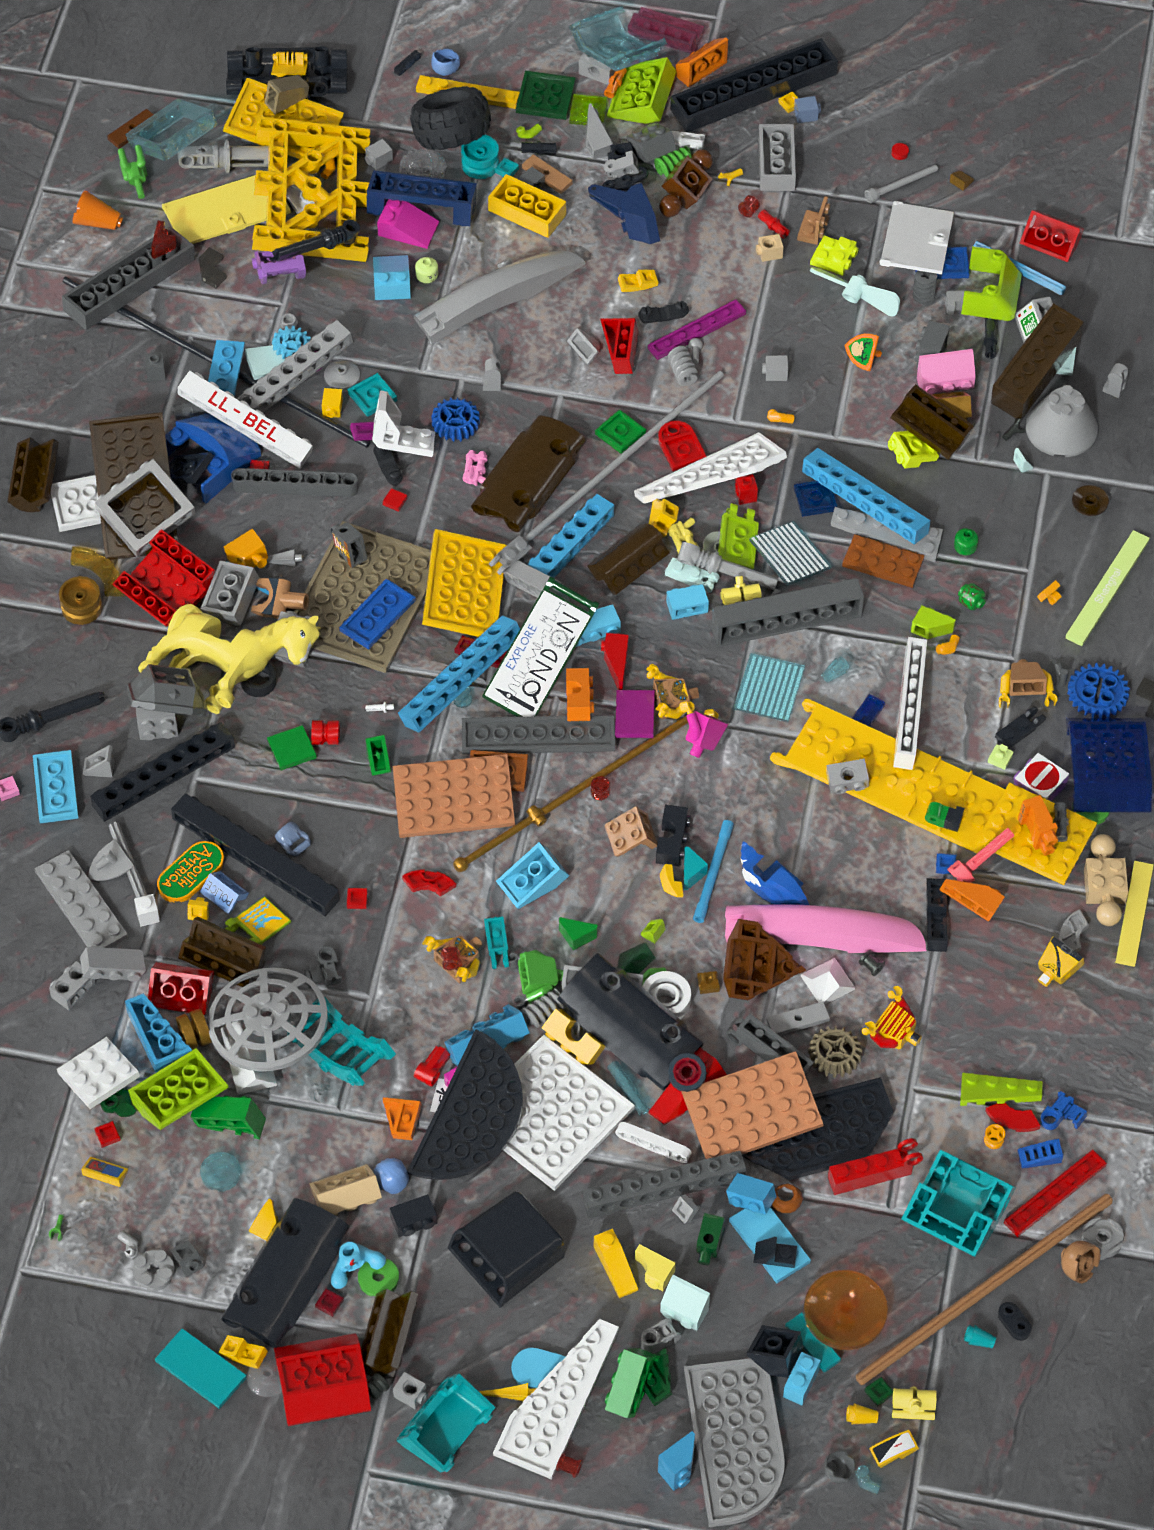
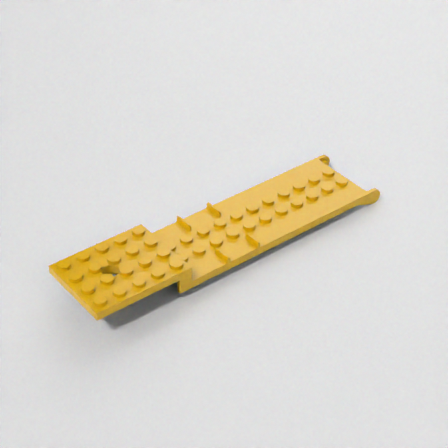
(906, 793)

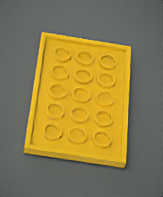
(251, 104)
(461, 584)

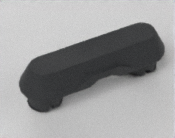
(661, 314)
(388, 465)

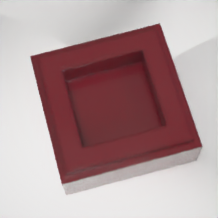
(329, 1302)

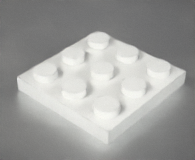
(75, 503)
(98, 1072)

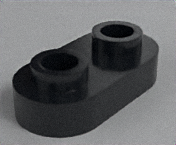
(1013, 1320)

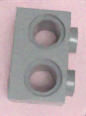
(76, 987)

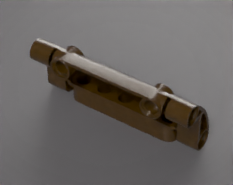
(529, 472)

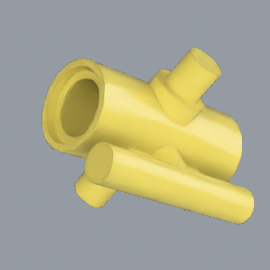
(740, 592)
(914, 1403)

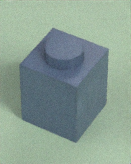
(806, 109)

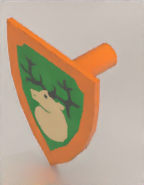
(863, 350)

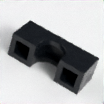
(670, 849)

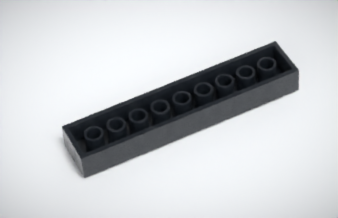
(753, 85)

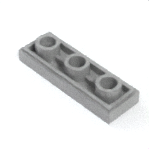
(808, 1016)

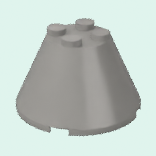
(1062, 423)

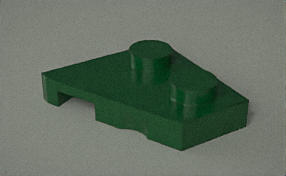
(660, 1385)

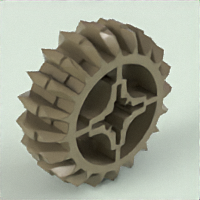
(835, 1062)

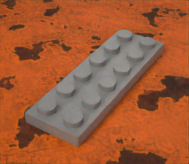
(81, 902)

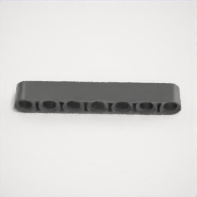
(294, 482)

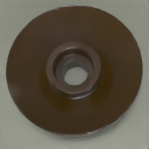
(1090, 494)

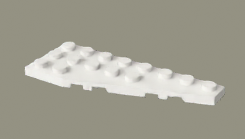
(734, 461)
(546, 1419)

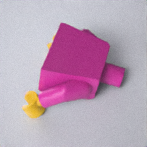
(703, 729)

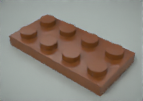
(883, 561)

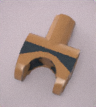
(279, 598)

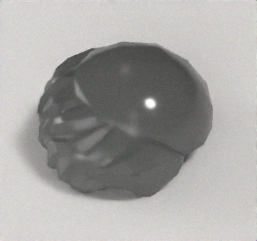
(839, 1466)

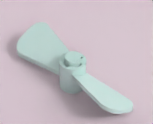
(858, 288)

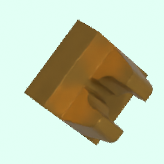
(708, 982)

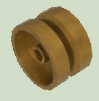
(80, 600)

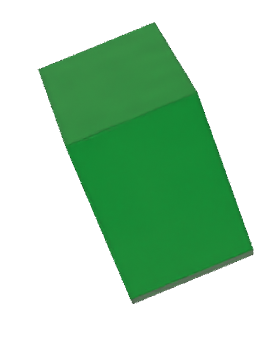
(377, 755)
(577, 932)

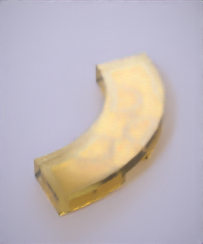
(99, 565)

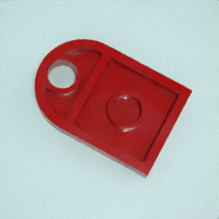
(680, 447)

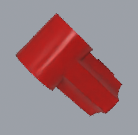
(429, 1071)

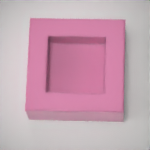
(8, 788)

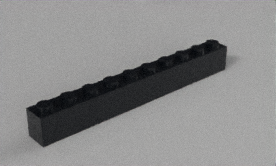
(255, 854)

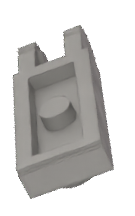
(511, 553)

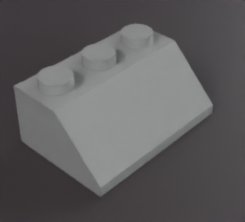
(230, 592)

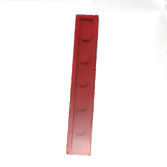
(1055, 1193)

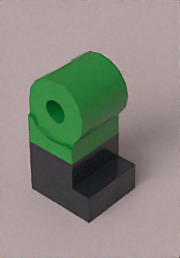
(944, 816)

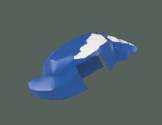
(774, 884)

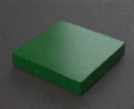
(620, 431)
(291, 747)

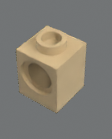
(770, 247)

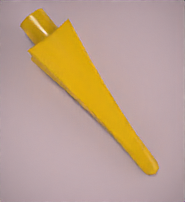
(517, 1392)

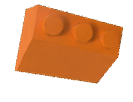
(702, 62)

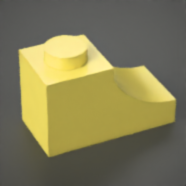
(657, 1268)

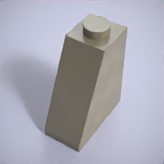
(285, 92)

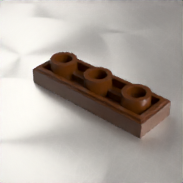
(118, 136)

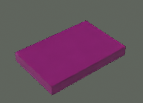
(634, 714)

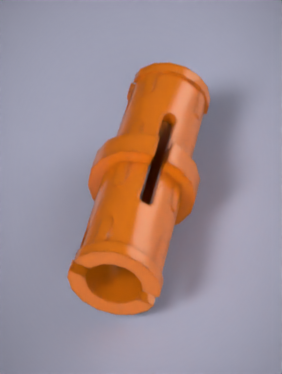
(614, 82)

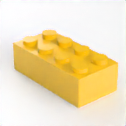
(527, 206)

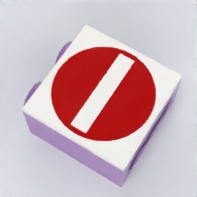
(1042, 777)

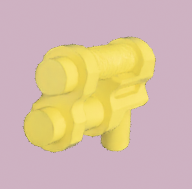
(680, 532)

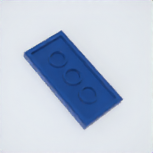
(377, 614)

